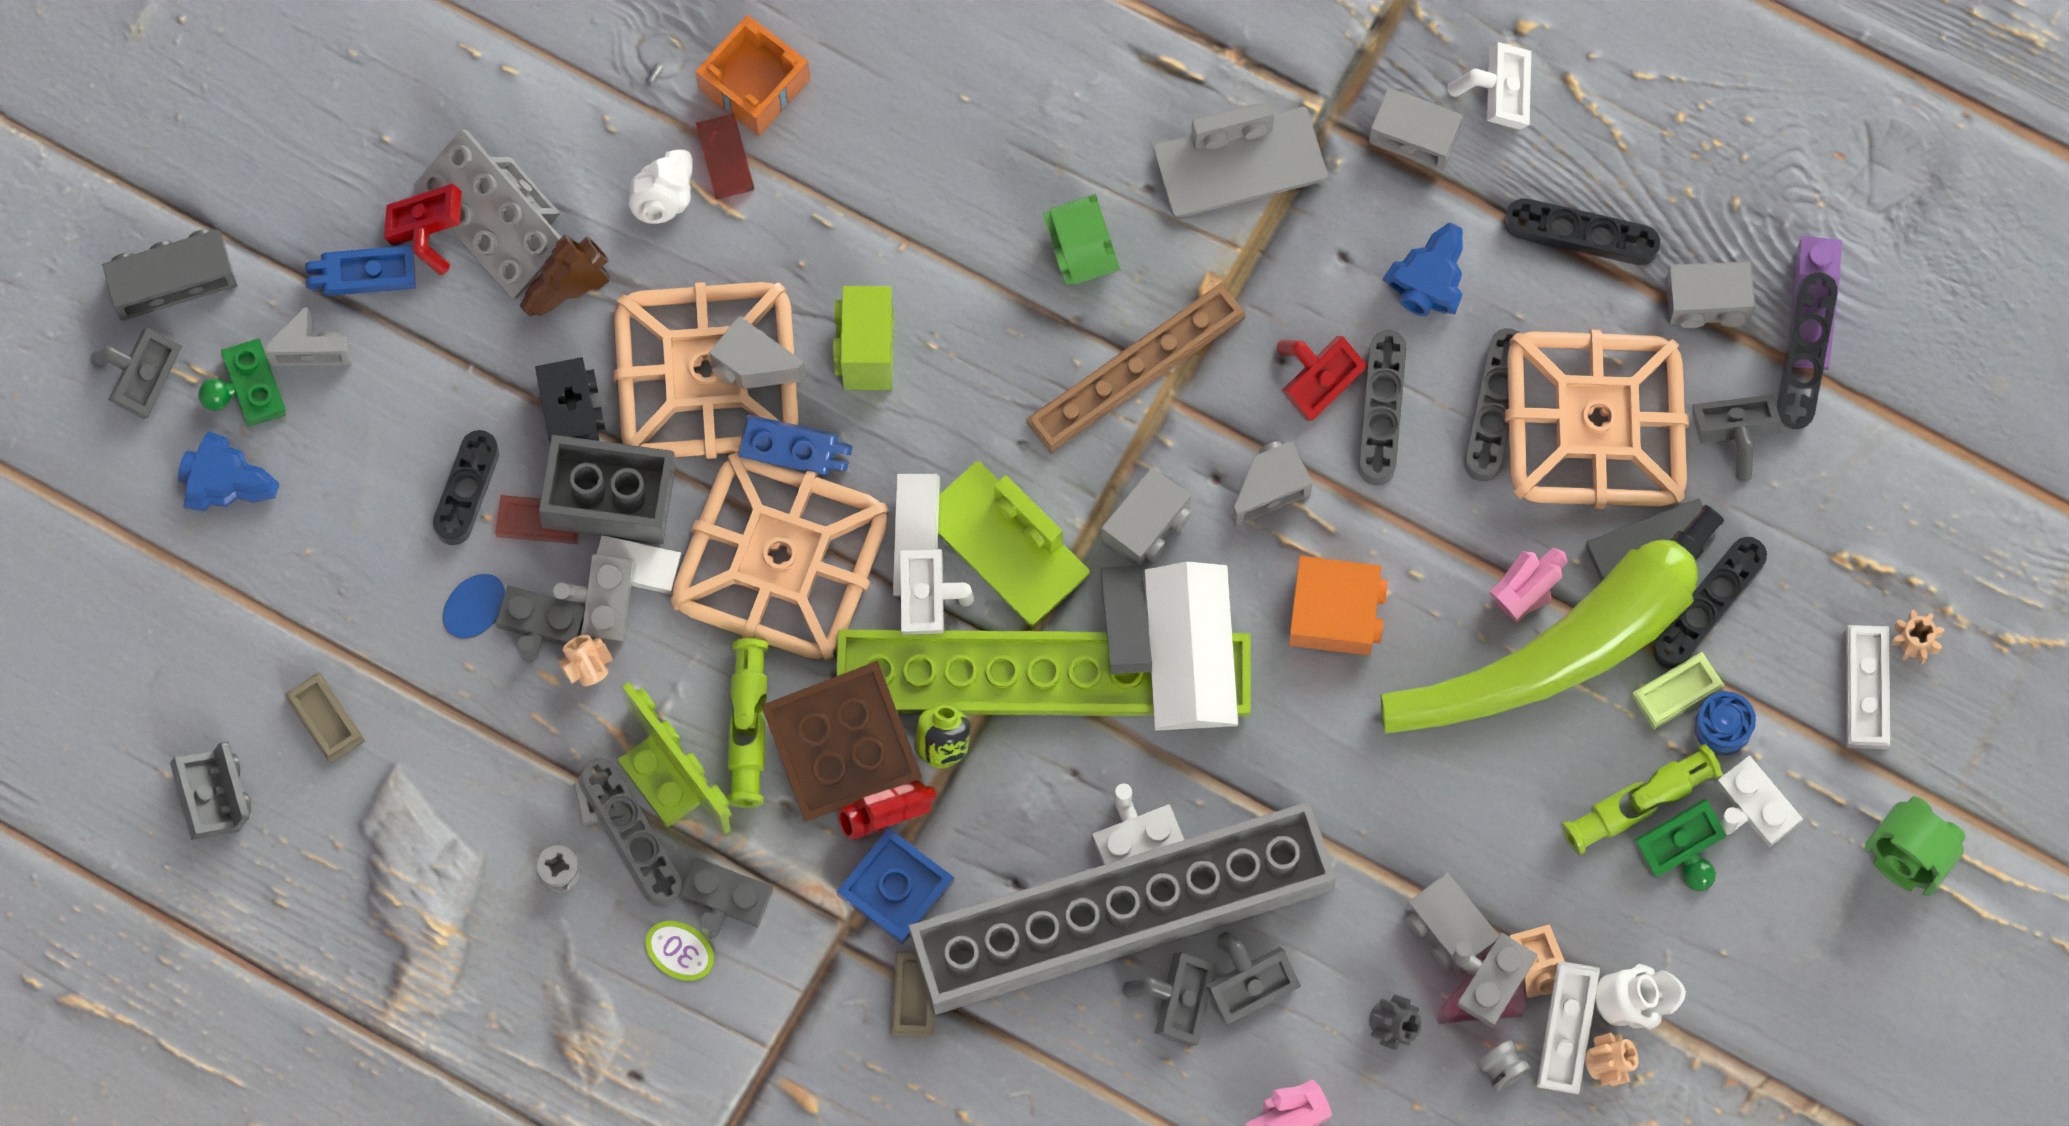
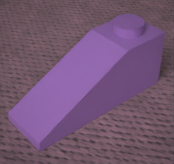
(1815, 256)

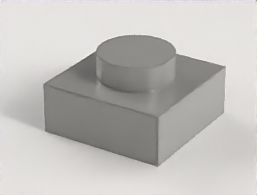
(586, 812)

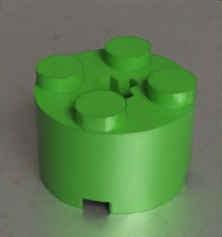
(1081, 240)
(1916, 846)

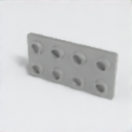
(1239, 158)
(501, 212)

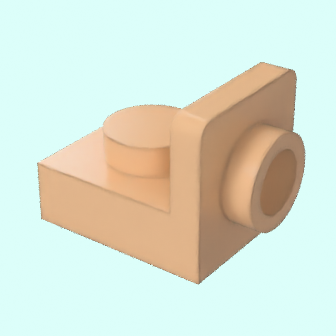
(1542, 973)

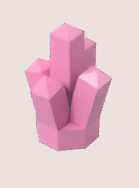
(1528, 583)
(1295, 1107)

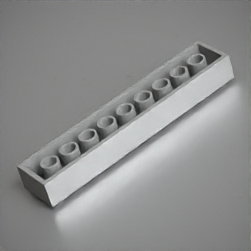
(1122, 908)

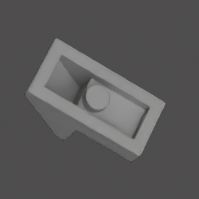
(298, 347)

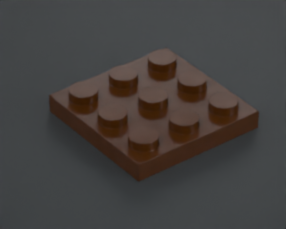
(841, 741)

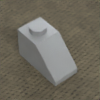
(753, 358)
(1273, 482)

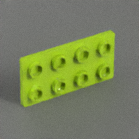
(1008, 542)
(663, 774)

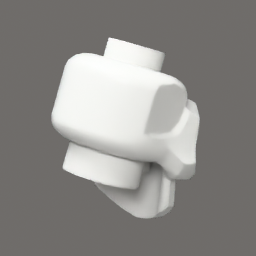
(662, 188)
(1638, 997)

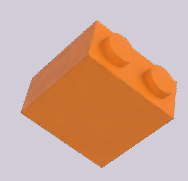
(1337, 605)

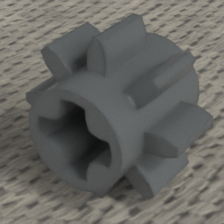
(1395, 1022)

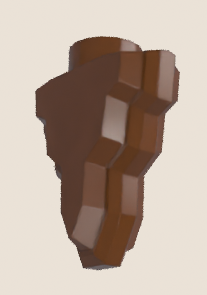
(566, 274)

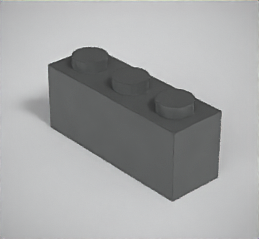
(169, 274)

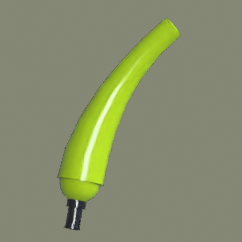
(1602, 630)

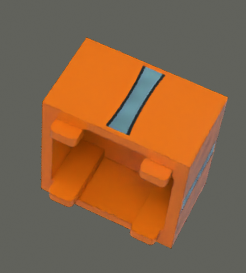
(753, 75)

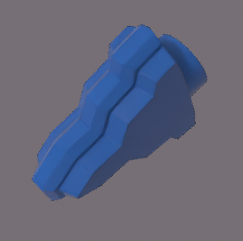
(1430, 274)
(221, 476)

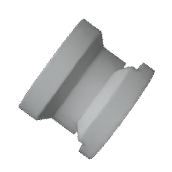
(560, 877)
(1503, 1065)

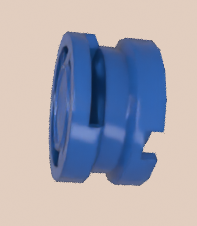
(1725, 722)

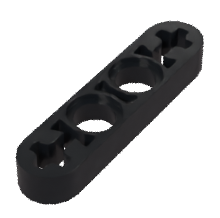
(1583, 225)
(1800, 349)
(1713, 605)

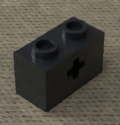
(567, 382)

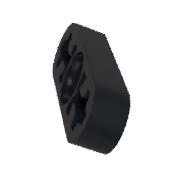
(446, 511)

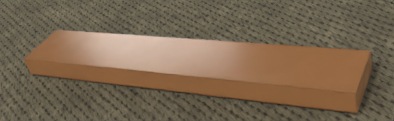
(1135, 368)

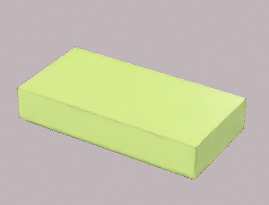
(1677, 690)

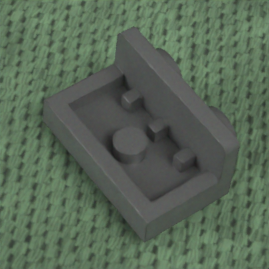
(211, 792)

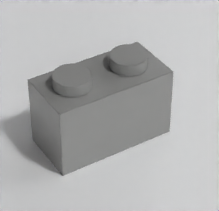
(1416, 128)
(1710, 294)
(1147, 518)
(1447, 917)

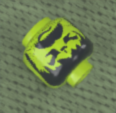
(942, 736)

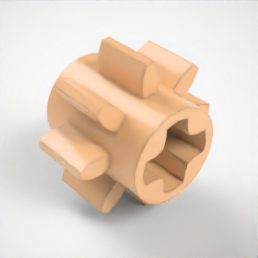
(1924, 628)
(585, 660)
(1611, 1059)

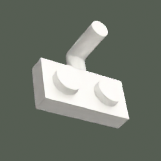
(1506, 83)
(924, 592)
(1757, 803)
(1135, 832)

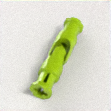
(747, 694)
(1666, 785)

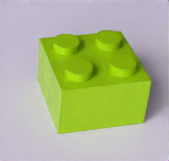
(864, 337)

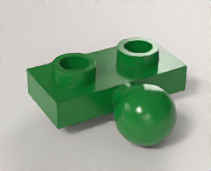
(249, 382)
(1681, 841)

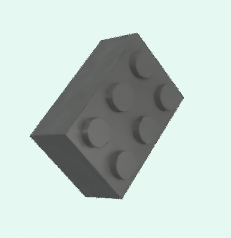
(607, 489)

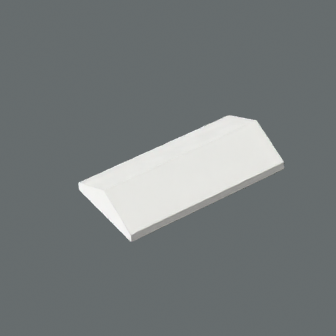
(1191, 646)

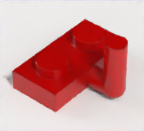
(421, 216)
(1323, 374)

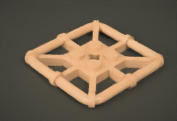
(684, 353)
(1580, 437)
(789, 580)

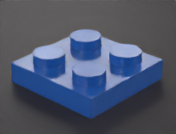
(895, 885)

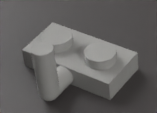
(605, 597)
(1494, 978)

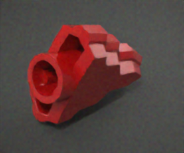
(885, 809)

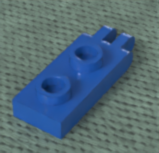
(363, 271)
(792, 446)

